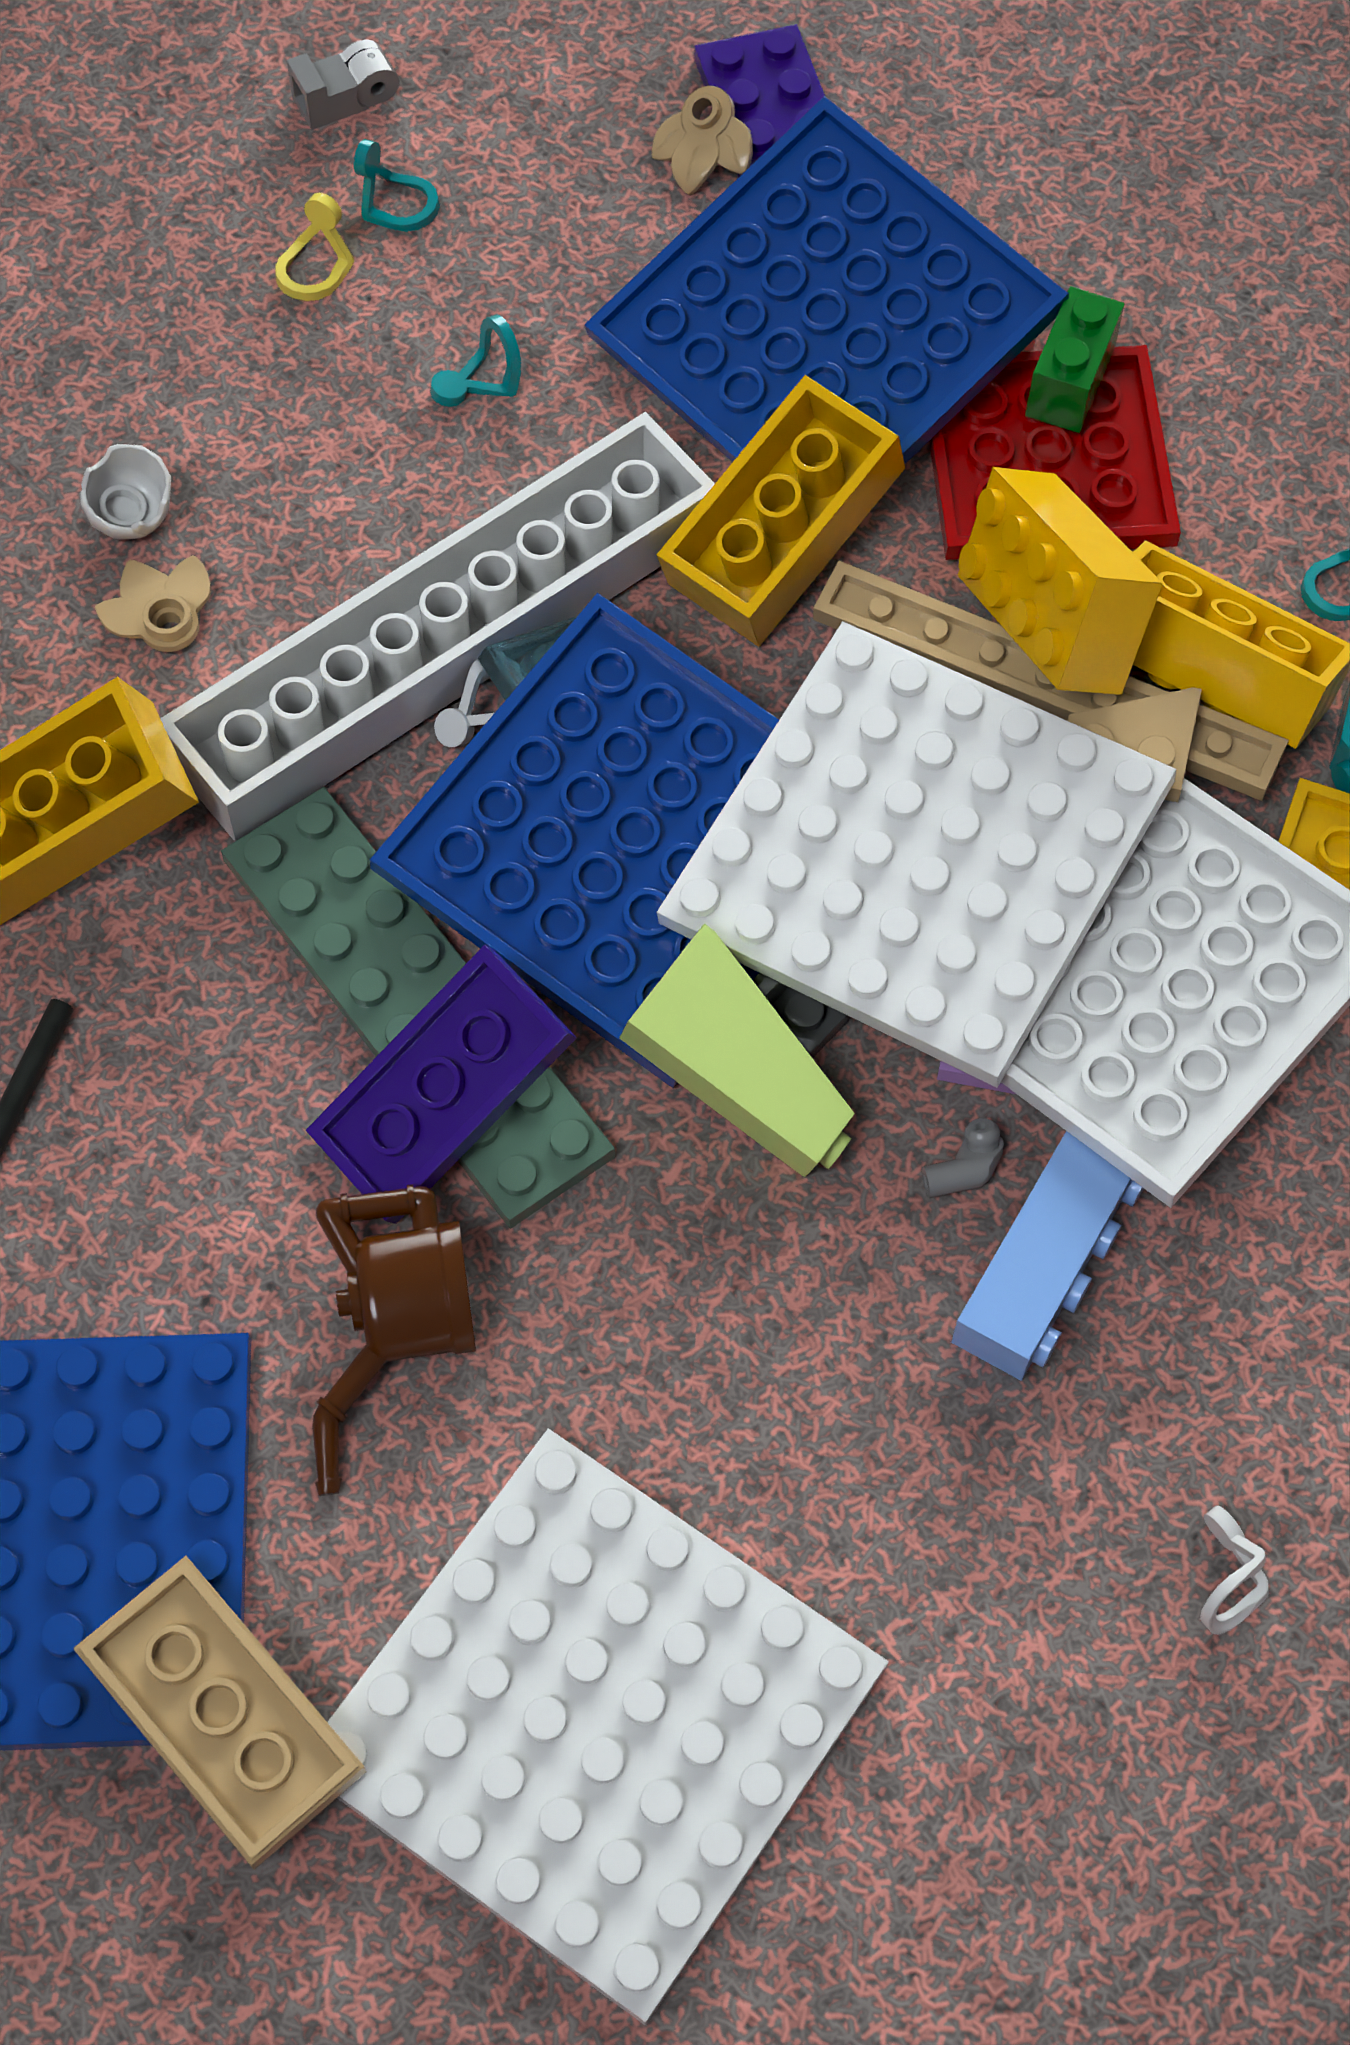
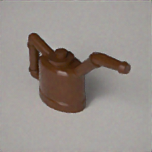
(401, 1291)

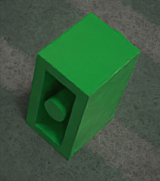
(1074, 359)

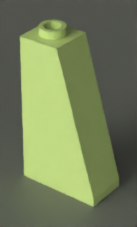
(738, 1056)

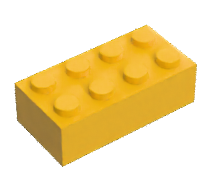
(782, 510)
(1058, 581)
(1238, 650)
(84, 792)

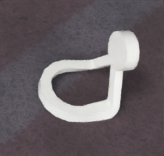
(456, 725)
(1252, 1561)

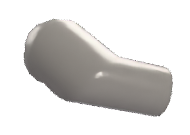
(972, 1164)

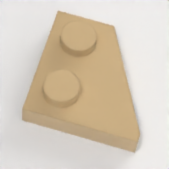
(1152, 726)

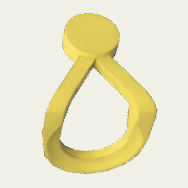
(324, 215)

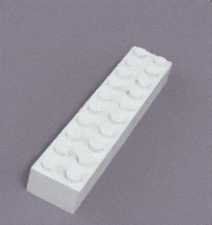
(412, 636)

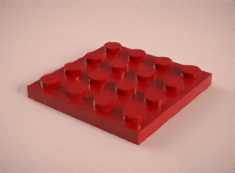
(1111, 465)

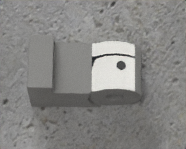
(341, 83)

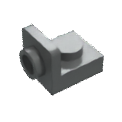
(807, 1018)

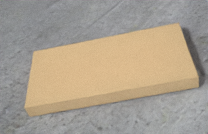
(220, 1711)

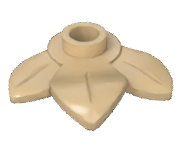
(702, 144)
(155, 599)

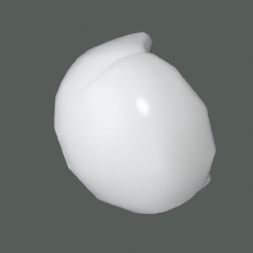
(126, 492)

